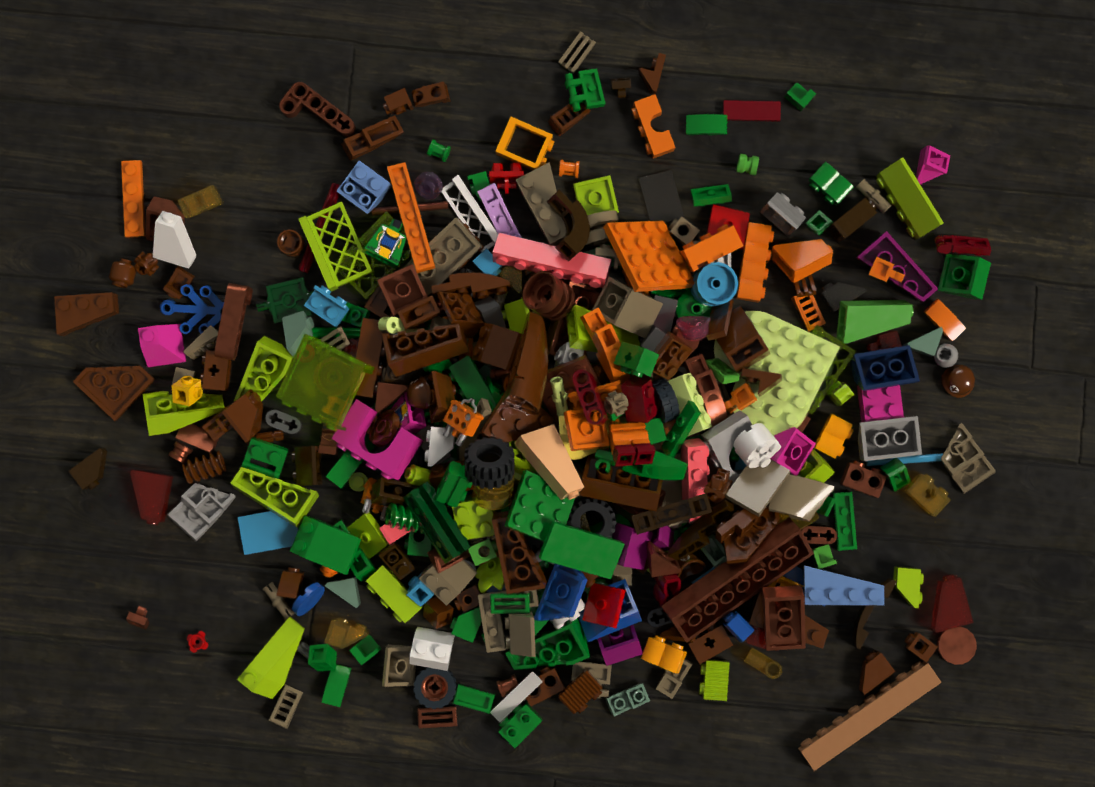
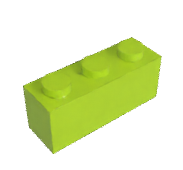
(392, 593)

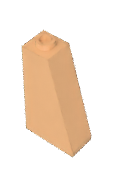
(551, 460)

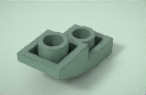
(627, 699)

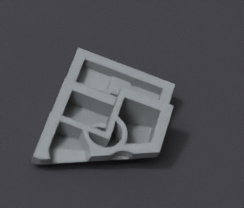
(200, 509)

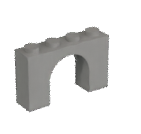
(721, 440)

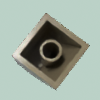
(627, 308)

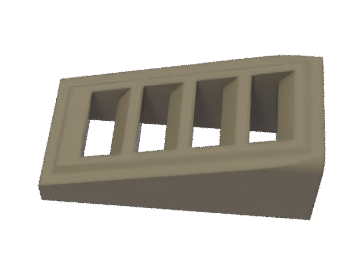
(204, 342)
(285, 724)

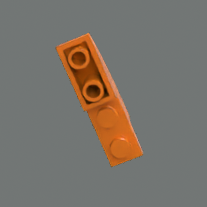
(606, 342)

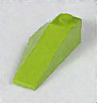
(266, 368)
(165, 416)
(271, 666)

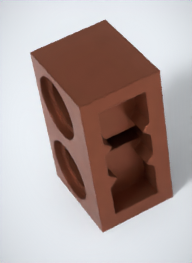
(861, 483)

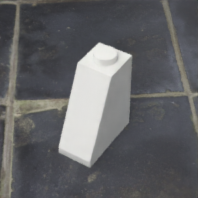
(172, 241)

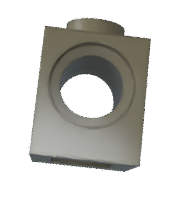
(692, 231)

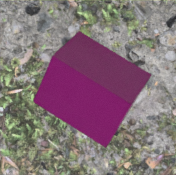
(635, 548)

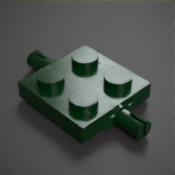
(286, 299)

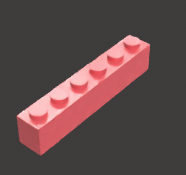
(539, 257)

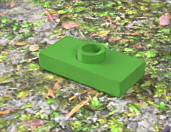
(722, 371)

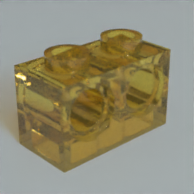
(200, 201)

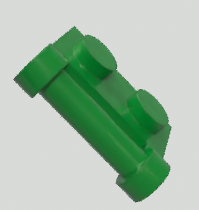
(266, 453)

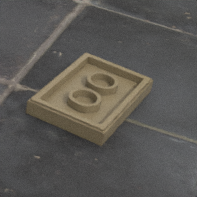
(757, 486)

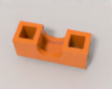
(657, 142)

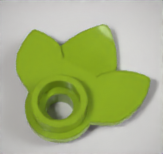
(489, 575)

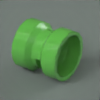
(747, 164)

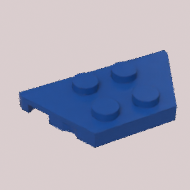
(561, 594)

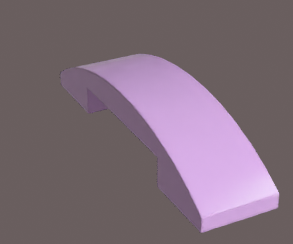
(497, 211)

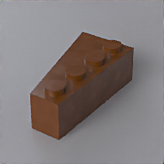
(423, 348)

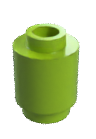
(417, 475)

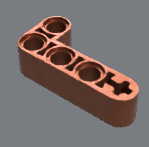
(321, 111)
(232, 319)

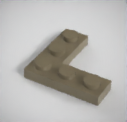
(493, 623)

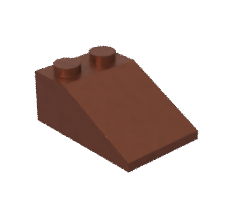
(784, 617)

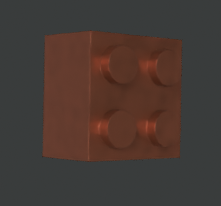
(402, 288)

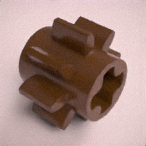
(146, 264)

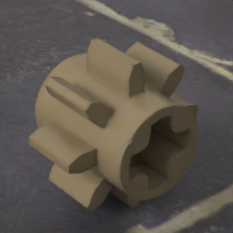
(615, 403)

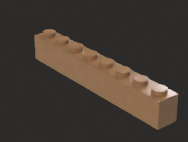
(869, 715)

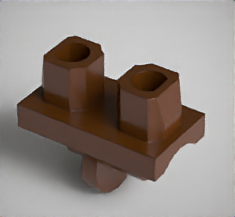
(217, 426)
(718, 486)

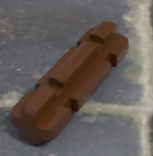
(270, 436)

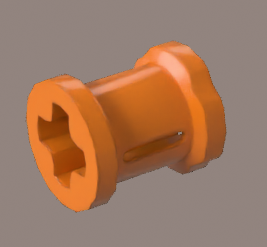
(569, 168)

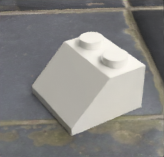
(431, 648)

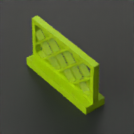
(320, 253)

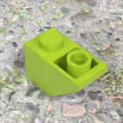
(909, 584)

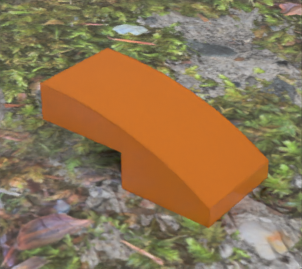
(944, 318)

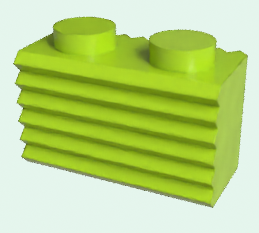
(715, 679)

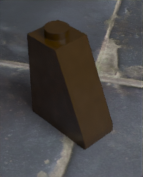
(852, 220)

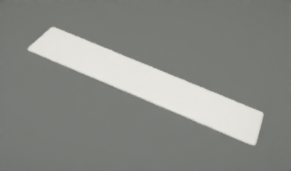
(516, 696)

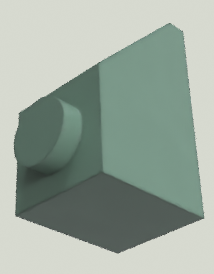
(295, 328)

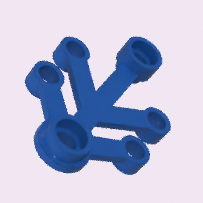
(199, 308)

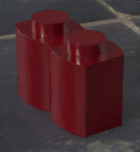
(666, 588)

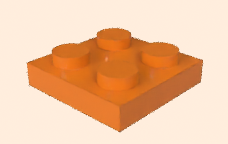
(583, 434)

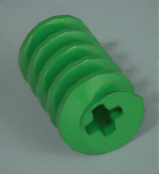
(401, 516)

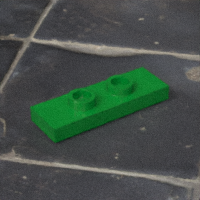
(681, 429)

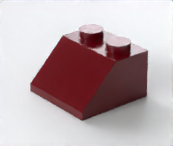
(640, 399)

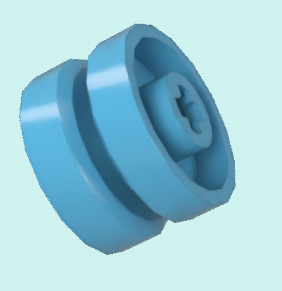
(724, 281)

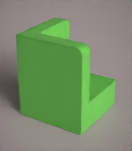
(823, 556)

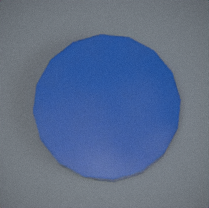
(308, 600)

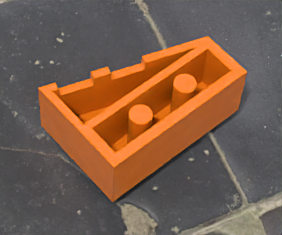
(711, 247)

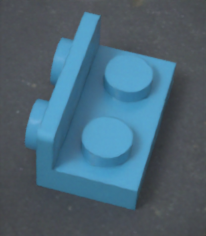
(327, 306)

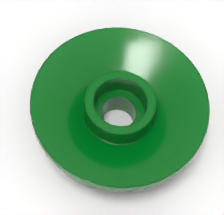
(687, 302)

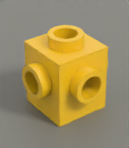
(186, 391)

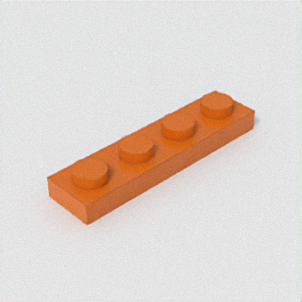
(133, 199)

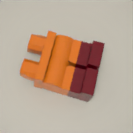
(631, 441)

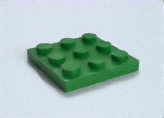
(536, 507)

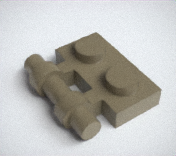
(598, 670)

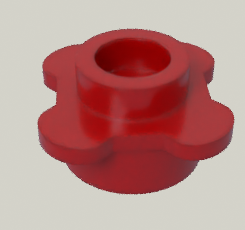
(192, 641)

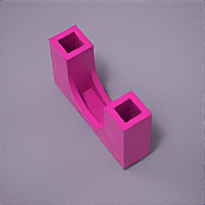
(392, 460)

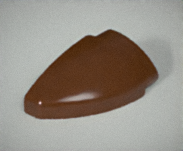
(532, 366)

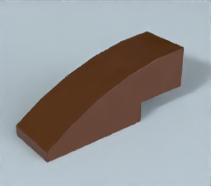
(372, 138)

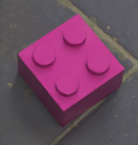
(880, 404)

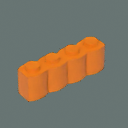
(753, 263)

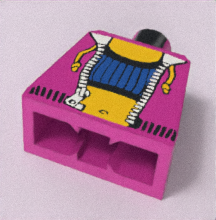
(411, 418)

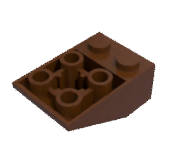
(743, 343)

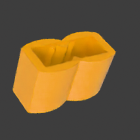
(833, 436)
(663, 654)

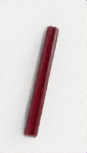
(308, 256)

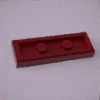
(752, 110)

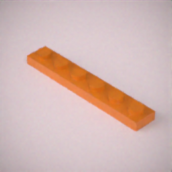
(411, 217)

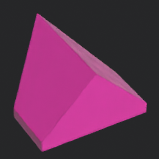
(931, 164)

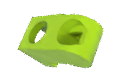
(840, 393)

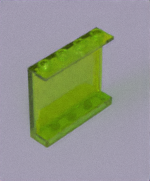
(322, 382)

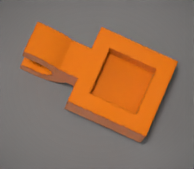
(883, 270)
(741, 398)

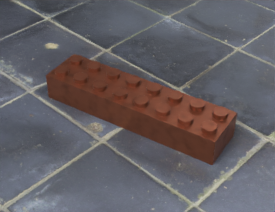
(736, 583)

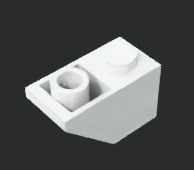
(439, 445)

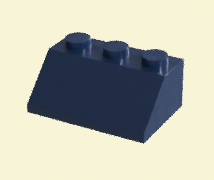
(884, 368)

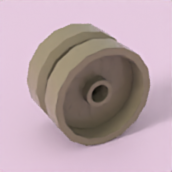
(597, 221)

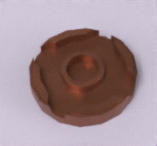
(957, 645)

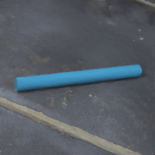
(908, 459)

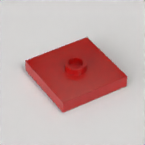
(722, 215)
(604, 605)

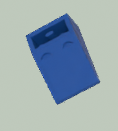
(628, 616)

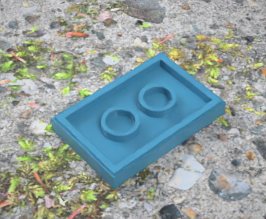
(265, 532)

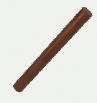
(422, 207)

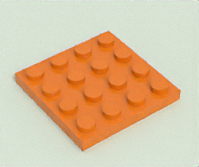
(649, 255)

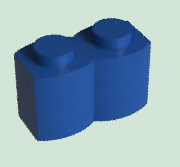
(737, 626)

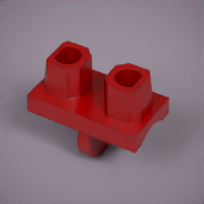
(505, 179)

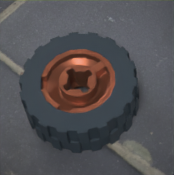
(665, 400)
(434, 698)

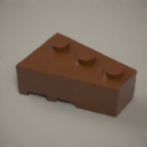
(81, 310)

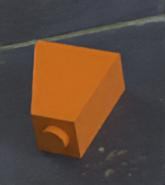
(802, 258)

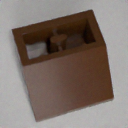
(462, 311)
(672, 354)

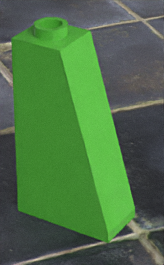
(871, 317)

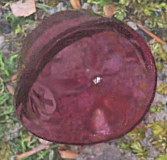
(693, 327)

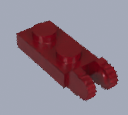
(963, 244)

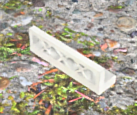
(479, 214)

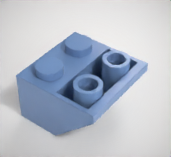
(364, 187)

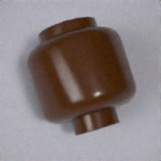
(122, 273)

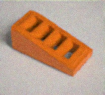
(802, 313)

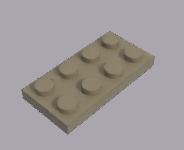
(449, 252)

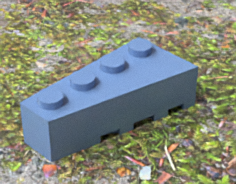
(836, 589)

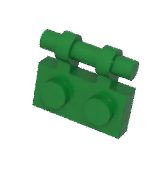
(591, 90)

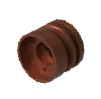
(548, 296)

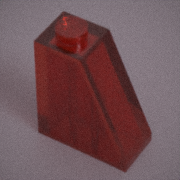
(152, 495)
(950, 605)

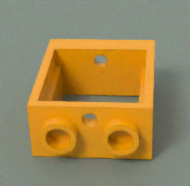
(507, 135)

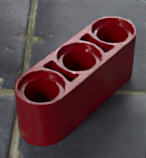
(583, 390)

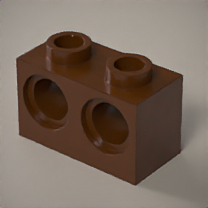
(545, 690)

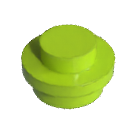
(357, 481)

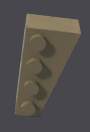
(536, 190)

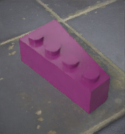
(914, 281)

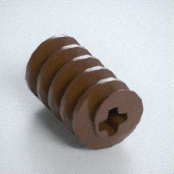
(204, 468)

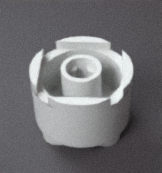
(756, 446)

